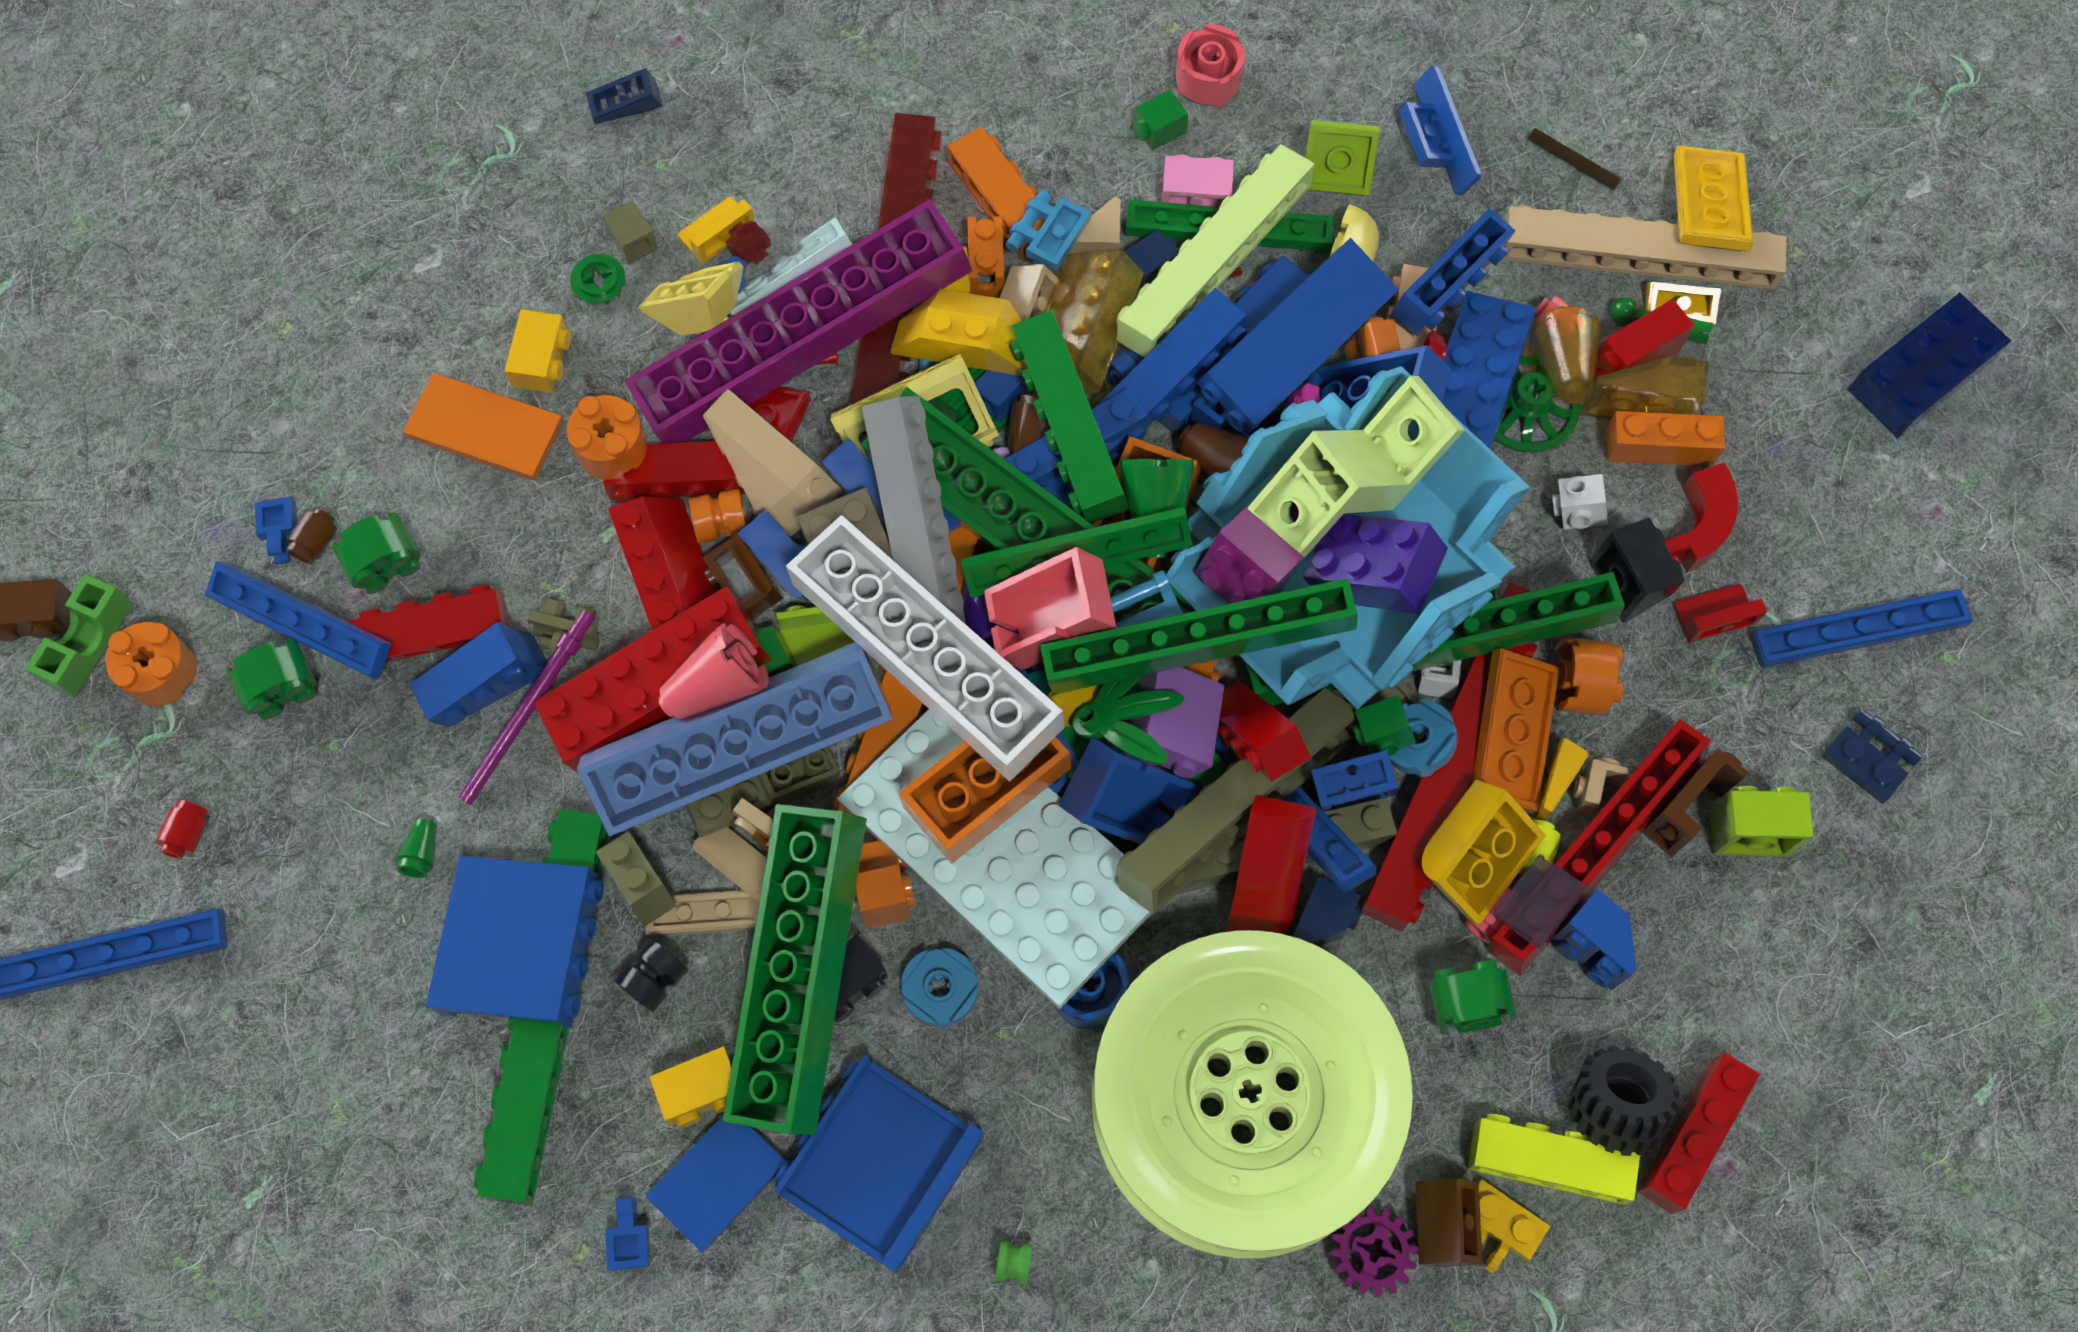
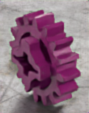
(1368, 1270)

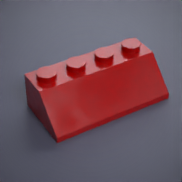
(662, 555)

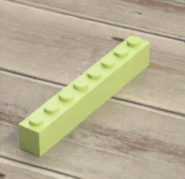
(1215, 249)

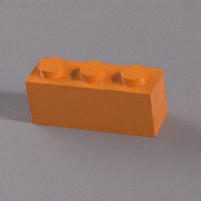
(1665, 438)

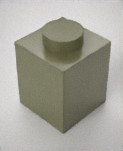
(630, 232)

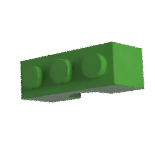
(96, 616)

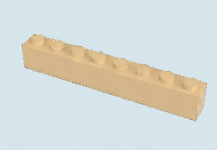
(1639, 248)

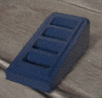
(637, 104)

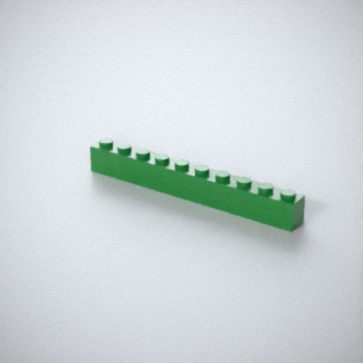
(1512, 623)
(534, 1054)

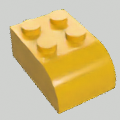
(1480, 849)

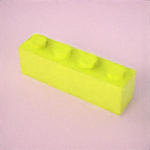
(1552, 1160)

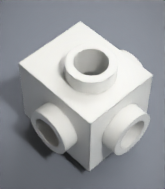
(1581, 502)

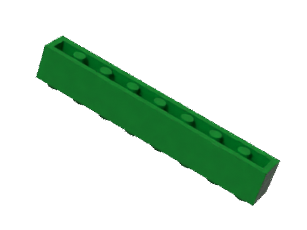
(1200, 636)

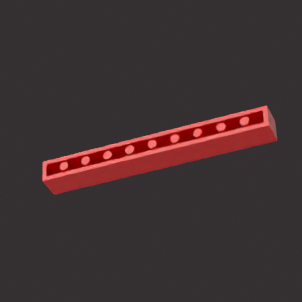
(1401, 876)

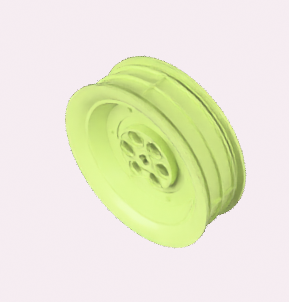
(1311, 1022)

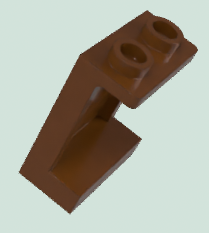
(1674, 827)

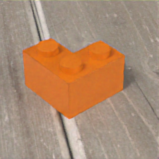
(880, 887)

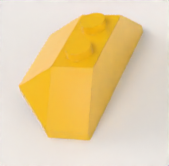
(961, 324)

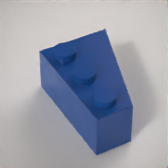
(479, 674)

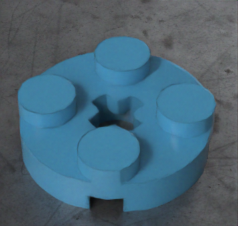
(1440, 743)
(936, 965)

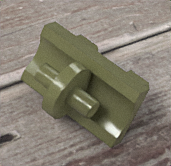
(550, 625)

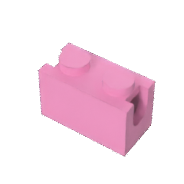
(1197, 180)

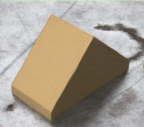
(1102, 230)

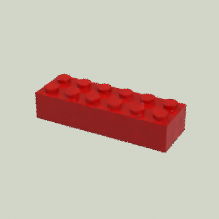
(624, 689)

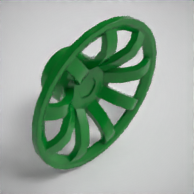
(1532, 399)

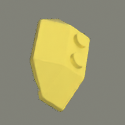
(696, 299)

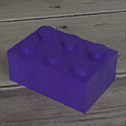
(1384, 558)

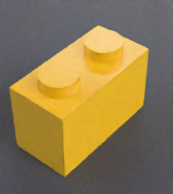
(537, 351)
(693, 1087)

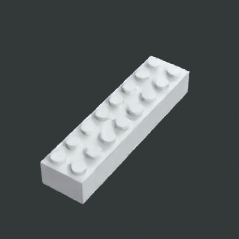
(926, 647)

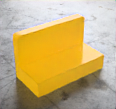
(710, 231)

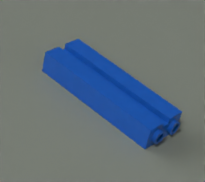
(1297, 337)

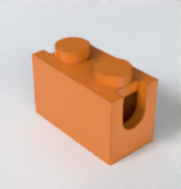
(986, 255)

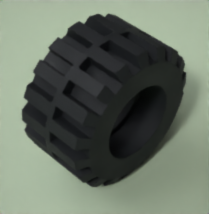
(1623, 1100)

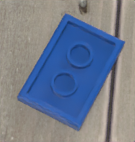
(715, 1181)

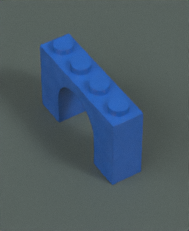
(771, 542)

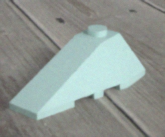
(816, 249)

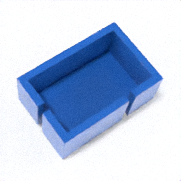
(1122, 792)

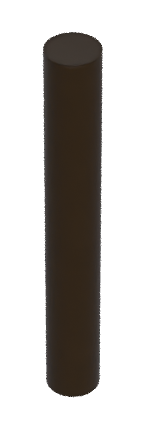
(1574, 159)

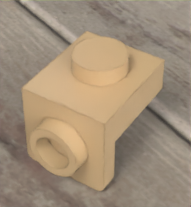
(1590, 785)

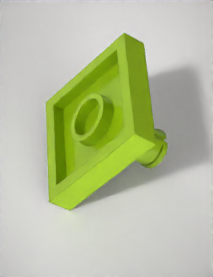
(1342, 156)

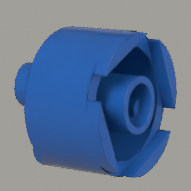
(1094, 1008)

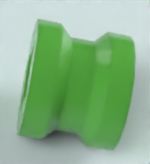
(1014, 1262)

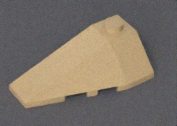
(767, 464)

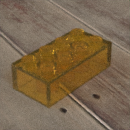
(1086, 306)

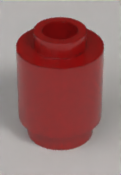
(182, 829)

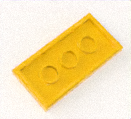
(1712, 198)

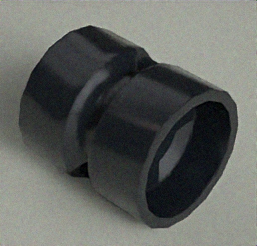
(651, 975)

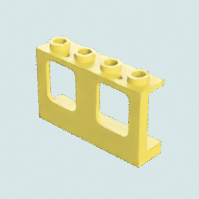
(927, 384)

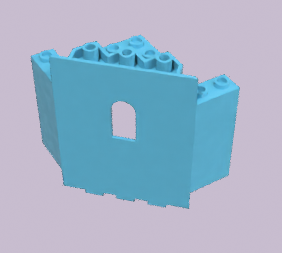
(1461, 498)

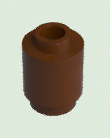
(311, 536)

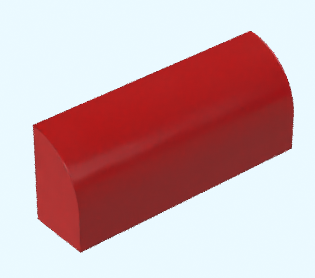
(1272, 866)

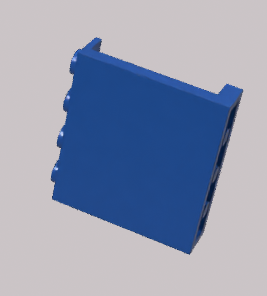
(515, 940)
(878, 1163)

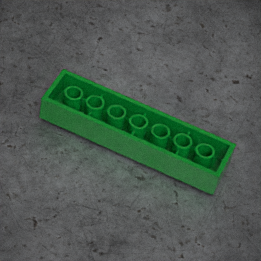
(795, 970)

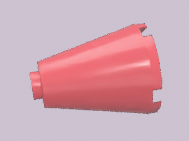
(714, 675)

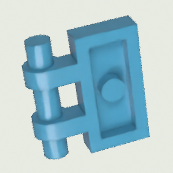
(1057, 234)

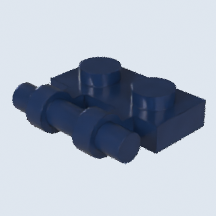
(1866, 764)

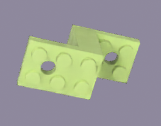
(1357, 468)

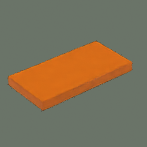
(483, 426)
(1516, 726)

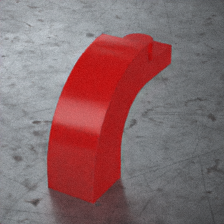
(1715, 512)

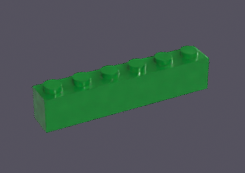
(1070, 418)

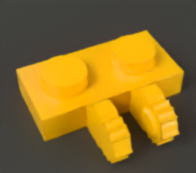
(1509, 1225)

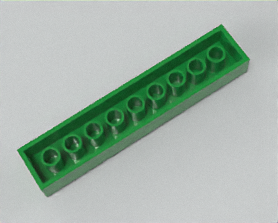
(1009, 507)

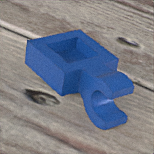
(273, 523)
(627, 1244)

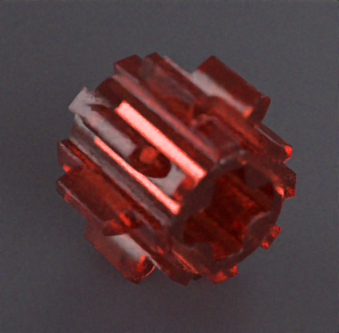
(748, 242)

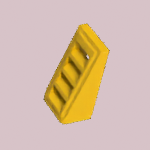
(1563, 768)

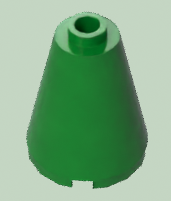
(1156, 486)

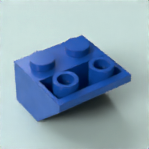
(1599, 940)

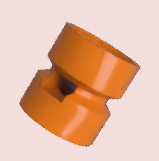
(717, 515)

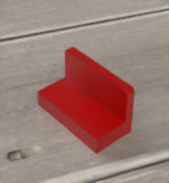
(1718, 613)

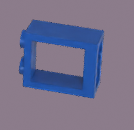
(1371, 781)

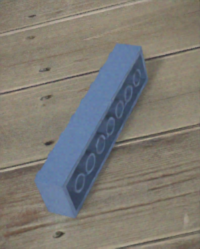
(735, 741)

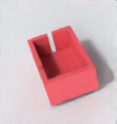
(1048, 605)

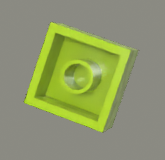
(1761, 822)

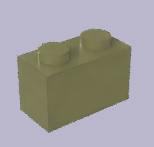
(636, 879)

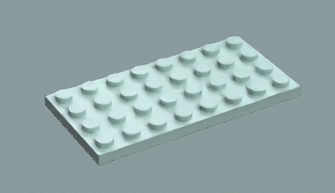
(1031, 888)

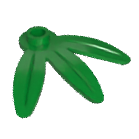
(1105, 717)

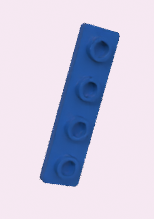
(1438, 132)

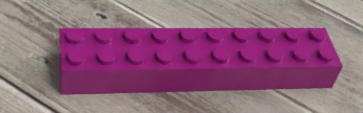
(801, 322)

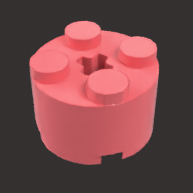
(1210, 65)

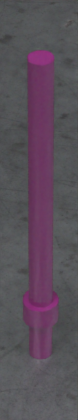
(568, 645)

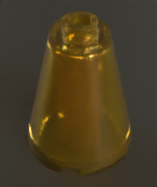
(1568, 350)

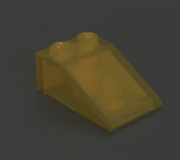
(1659, 386)

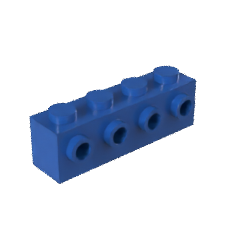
(1456, 269)

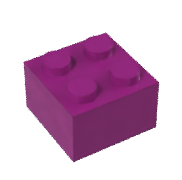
(1248, 560)

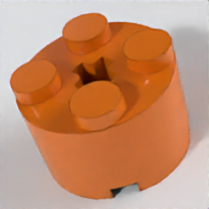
(606, 436)
(150, 663)
(1588, 676)

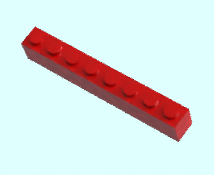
(1616, 828)

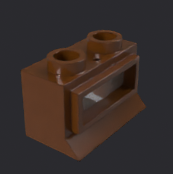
(743, 574)

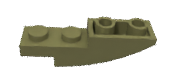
(764, 791)

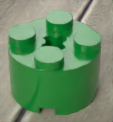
(376, 552)
(271, 678)
(1472, 998)

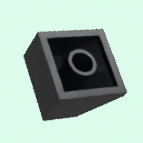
(1640, 565)

